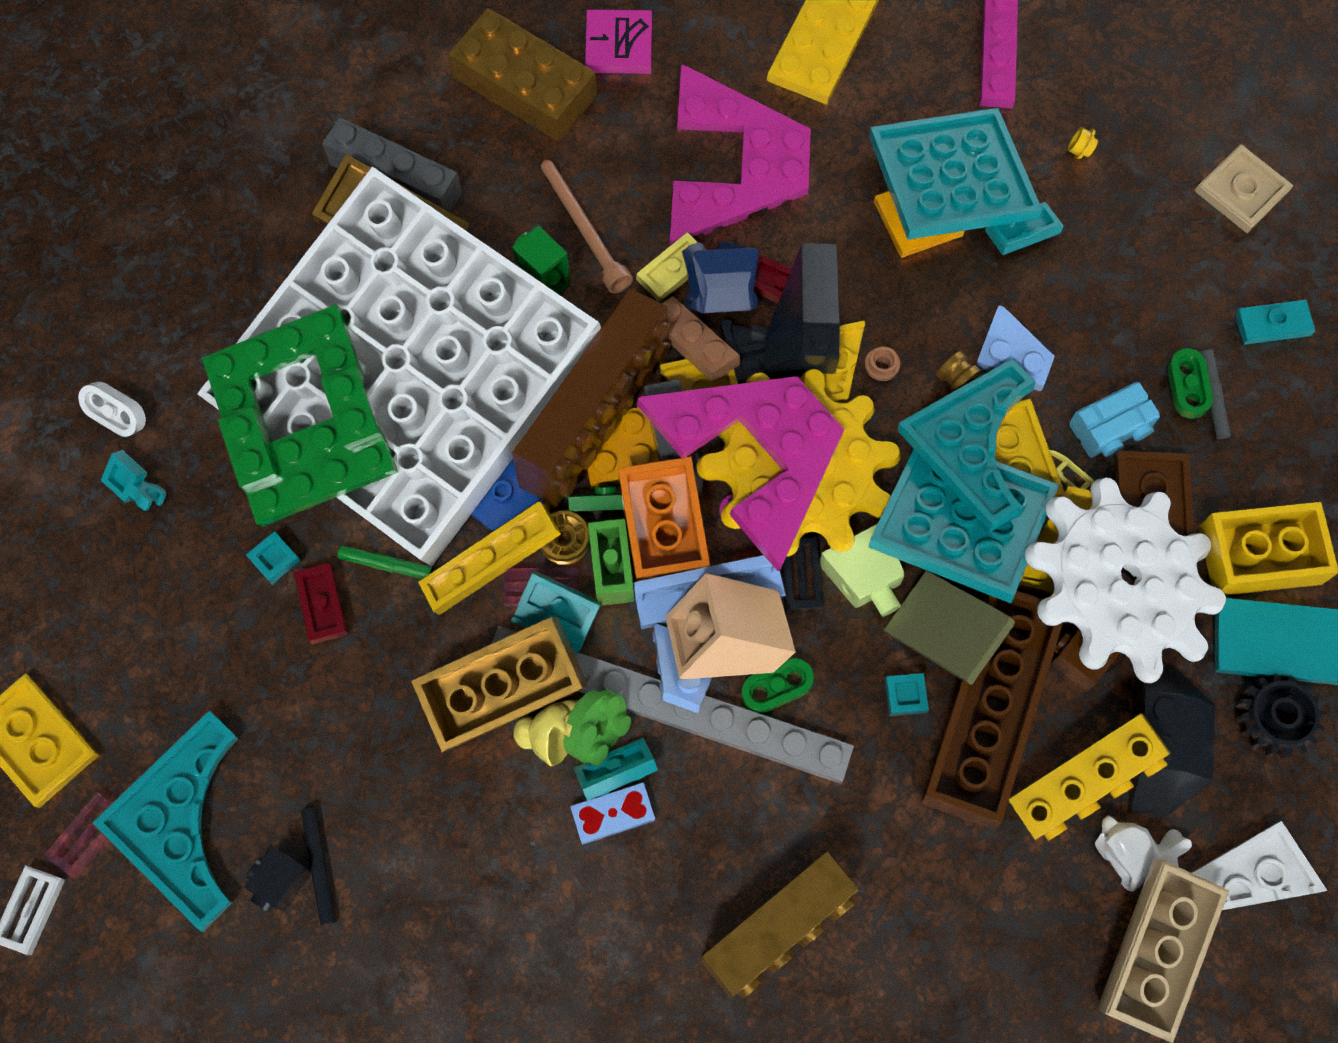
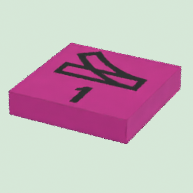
(619, 41)

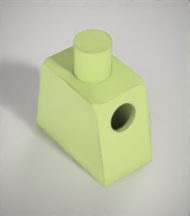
(865, 574)

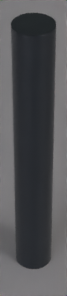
(318, 867)

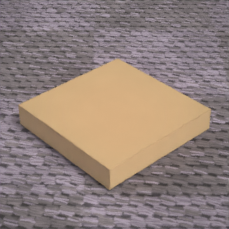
(1243, 188)

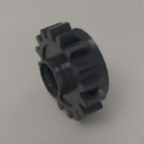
(1261, 721)

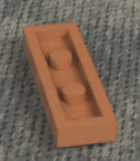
(699, 342)

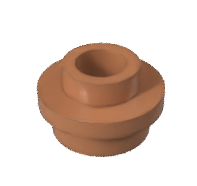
(886, 355)

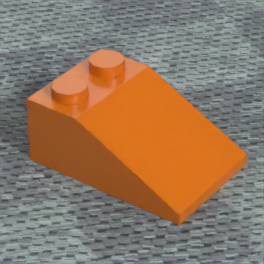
(663, 518)

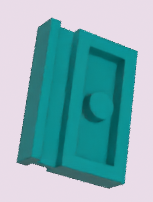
(550, 598)

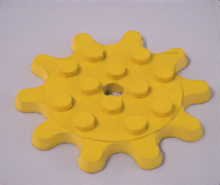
(845, 486)

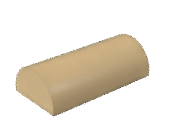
(1163, 950)

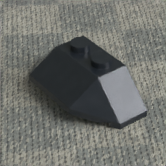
(1186, 727)

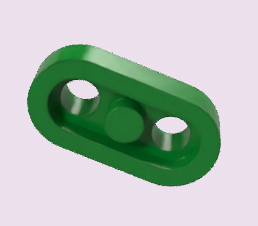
(1190, 386)
(777, 687)

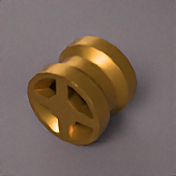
(958, 371)

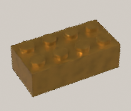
(523, 74)
(499, 683)
(778, 925)

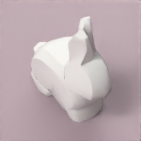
(1133, 849)

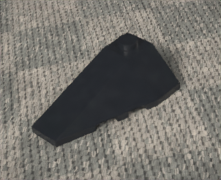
(807, 316)

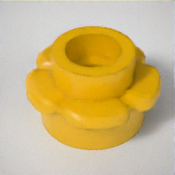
(1083, 143)

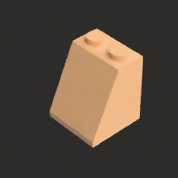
(728, 630)

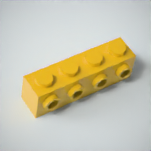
(1090, 776)

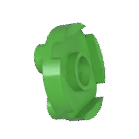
(596, 725)

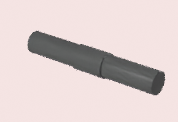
(1218, 408)

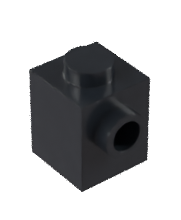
(276, 880)

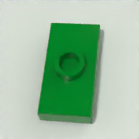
(603, 499)

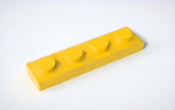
(489, 558)

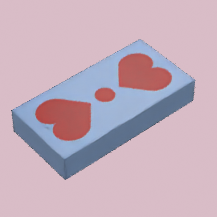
(612, 813)

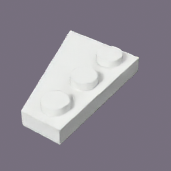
(1263, 870)

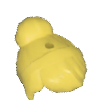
(546, 731)

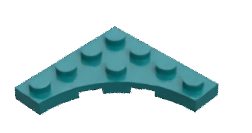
(960, 440)
(161, 817)

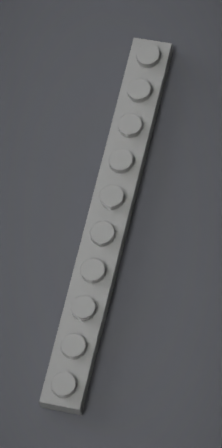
(718, 720)

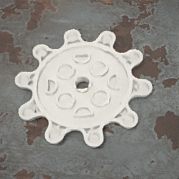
(1107, 610)

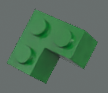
(543, 259)

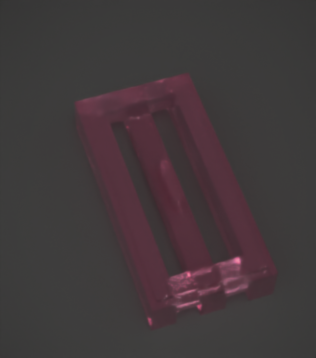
(525, 573)
(71, 831)

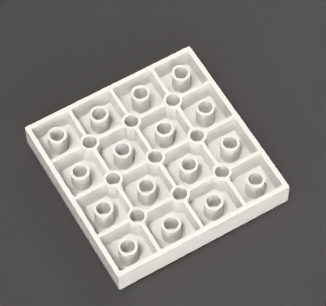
(449, 349)

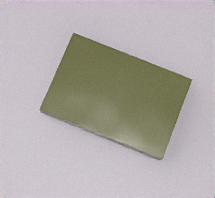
(949, 627)

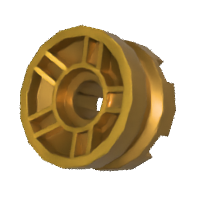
(577, 549)

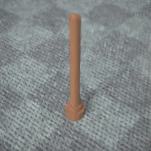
(615, 276)

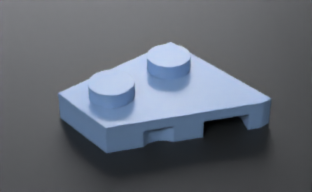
(1010, 340)

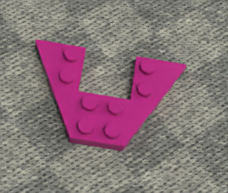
(772, 157)
(788, 427)

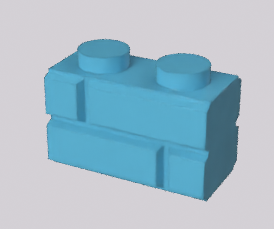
(1115, 420)

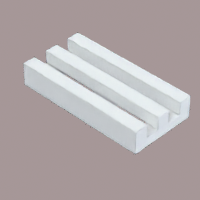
(41, 916)

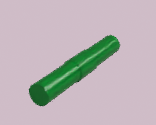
(384, 562)

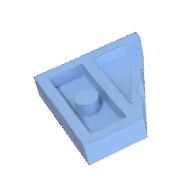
(674, 690)

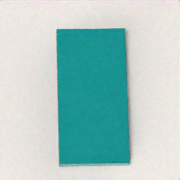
(1277, 639)

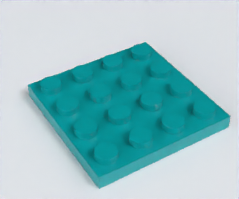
(954, 173)
(941, 535)

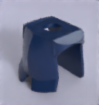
(721, 277)

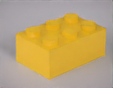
(1269, 548)

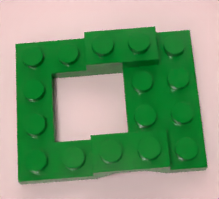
(316, 461)

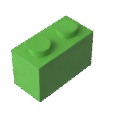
(611, 562)

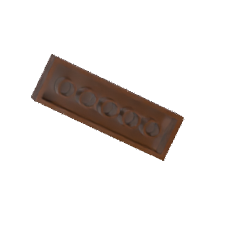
(592, 398)
(993, 720)

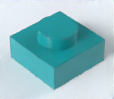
(273, 557)
(906, 694)

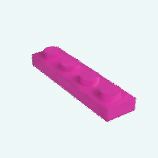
(998, 53)

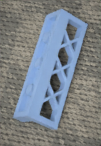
(659, 595)

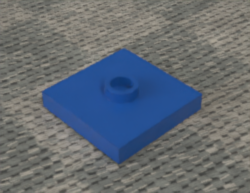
(503, 500)

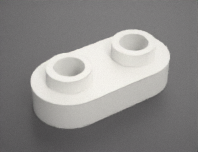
(112, 408)

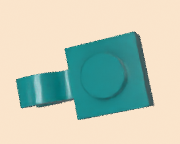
(128, 483)

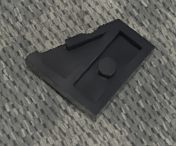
(751, 348)

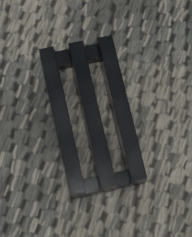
(803, 603)

